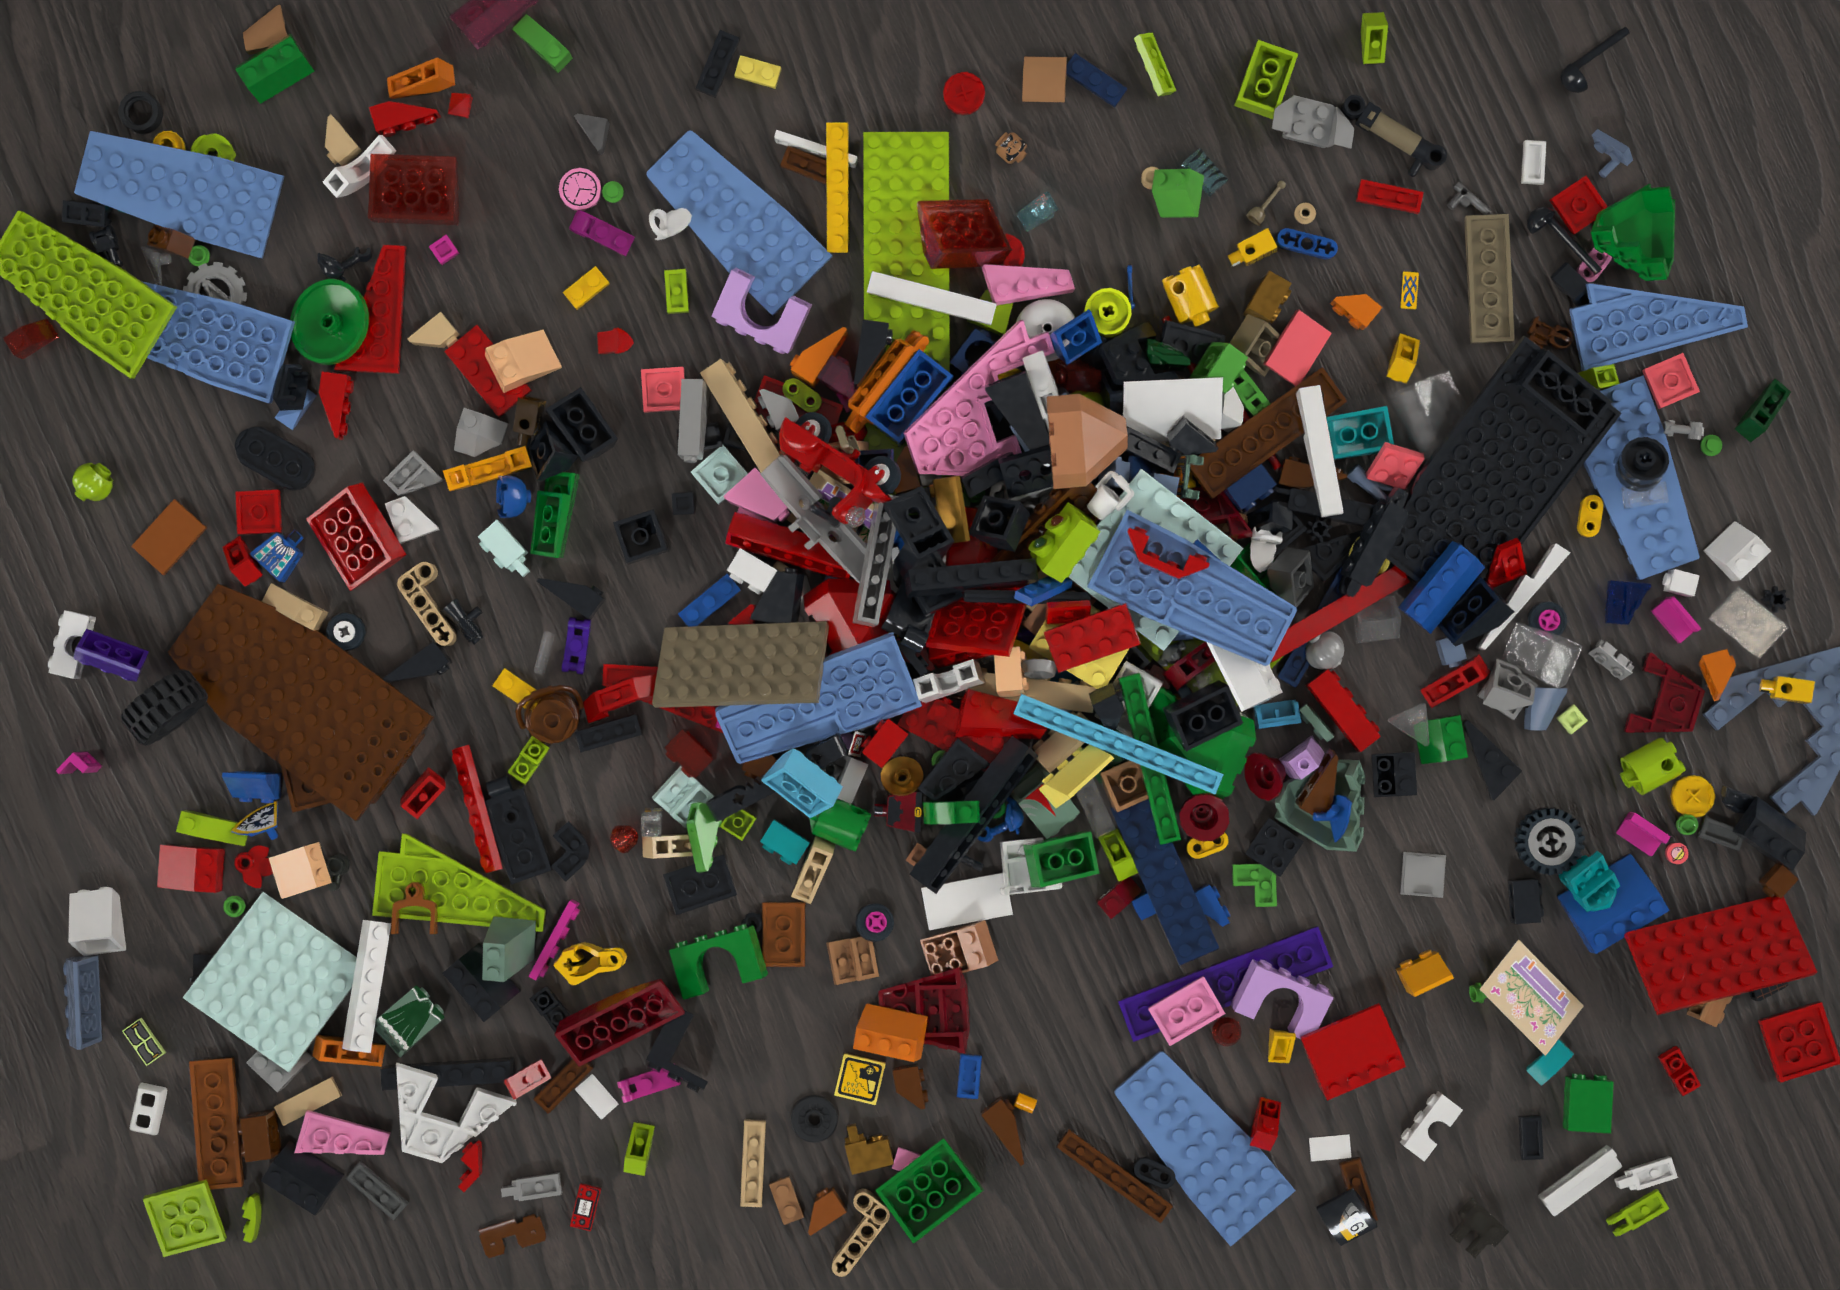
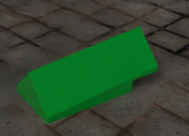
(554, 515)

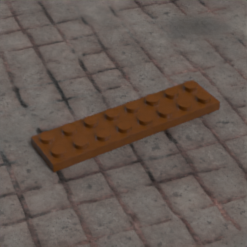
(1261, 436)

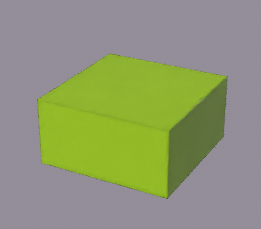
(739, 824)

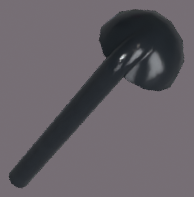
(1573, 78)
(1544, 215)

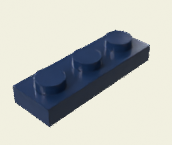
(1095, 80)

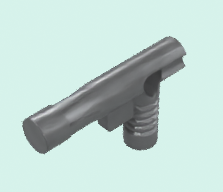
(1466, 199)

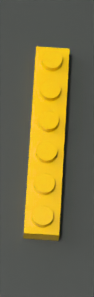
(837, 187)

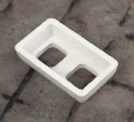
(154, 1112)

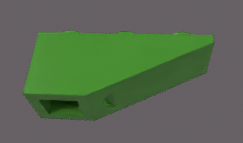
(702, 835)

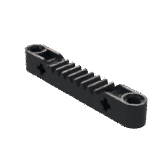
(725, 803)

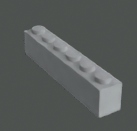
(875, 567)

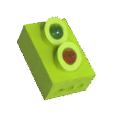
(1064, 542)

